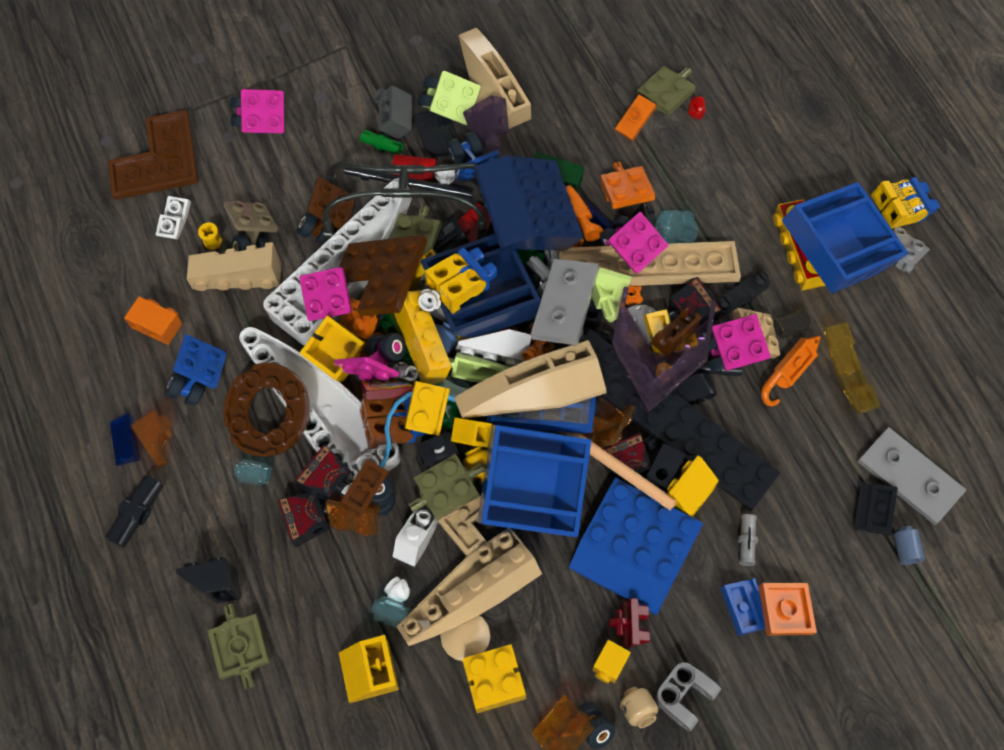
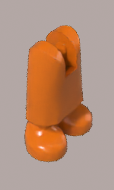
(590, 230)

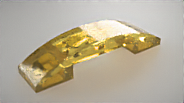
(848, 369)

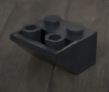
(213, 579)

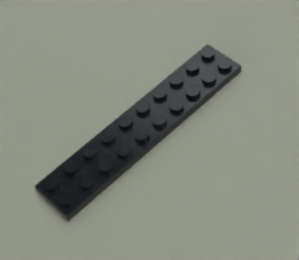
(688, 430)

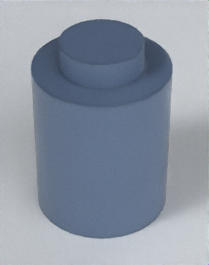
(908, 546)

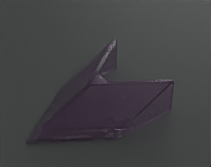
(655, 373)

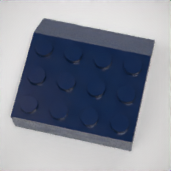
(528, 204)
(504, 304)

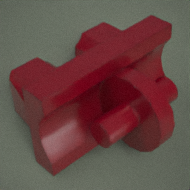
(628, 623)

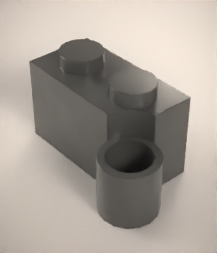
(394, 111)

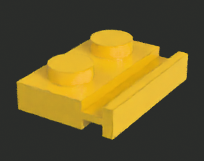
(426, 408)

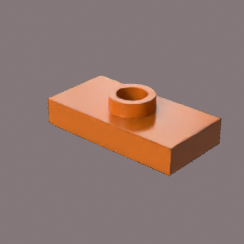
(635, 117)

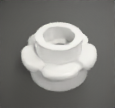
(425, 304)

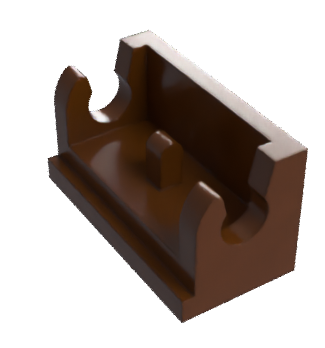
(676, 333)
(364, 488)

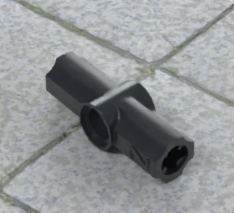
(134, 511)

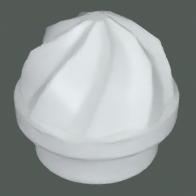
(445, 177)
(397, 589)

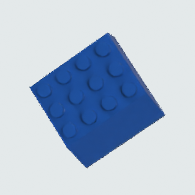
(844, 237)
(534, 481)
(635, 546)

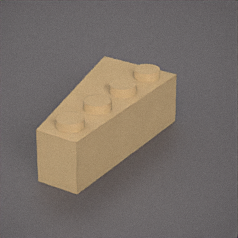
(235, 269)

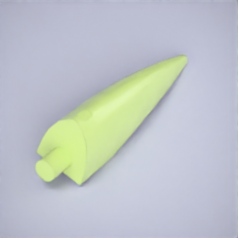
(474, 367)

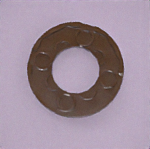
(237, 409)

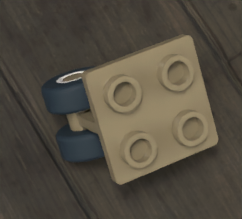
(252, 219)

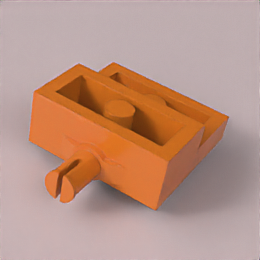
(626, 186)

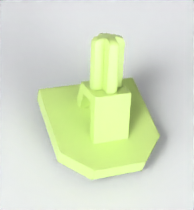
(609, 291)

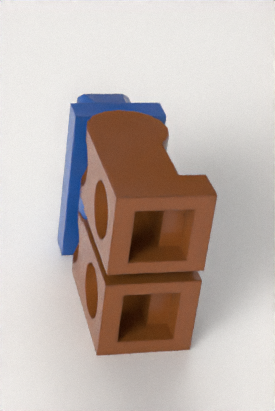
(374, 418)

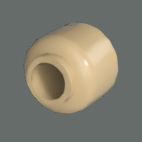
(639, 707)

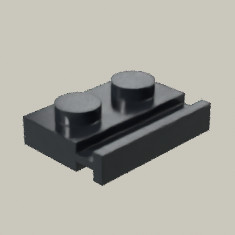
(450, 236)
(876, 508)

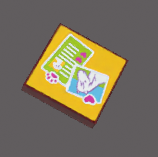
(385, 389)

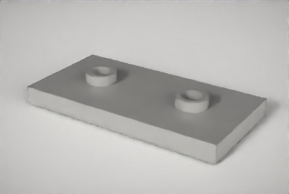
(565, 302)
(917, 478)

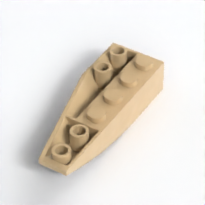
(493, 75)
(537, 384)
(472, 588)

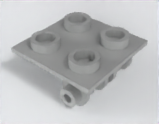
(914, 247)

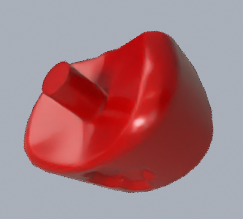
(697, 107)

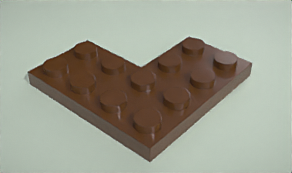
(165, 167)
(387, 268)

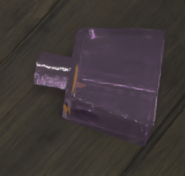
(488, 120)

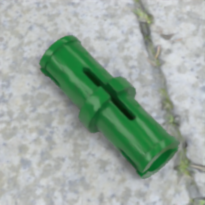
(381, 142)

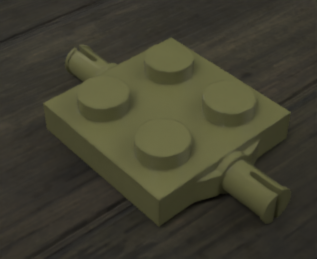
(667, 89)
(418, 225)
(446, 487)
(238, 646)

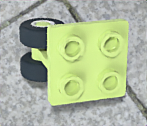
(449, 96)

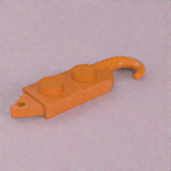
(791, 367)

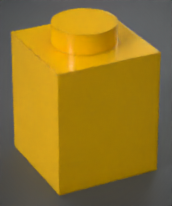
(471, 432)
(610, 662)

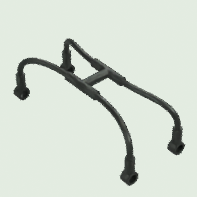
(402, 190)

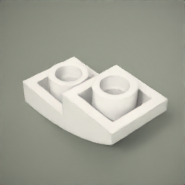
(174, 218)

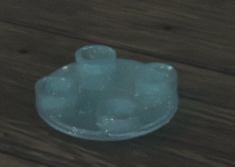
(677, 226)

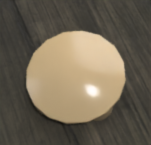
(466, 639)

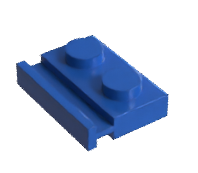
(744, 606)

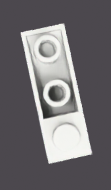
(500, 346)
(415, 536)

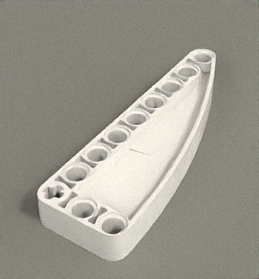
(371, 223)
(331, 404)

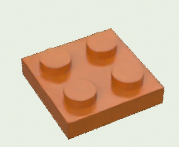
(787, 609)

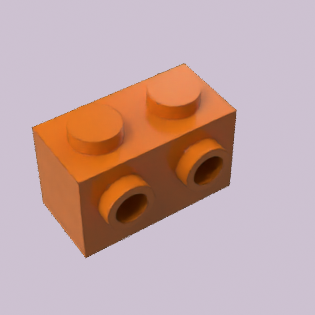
(153, 320)

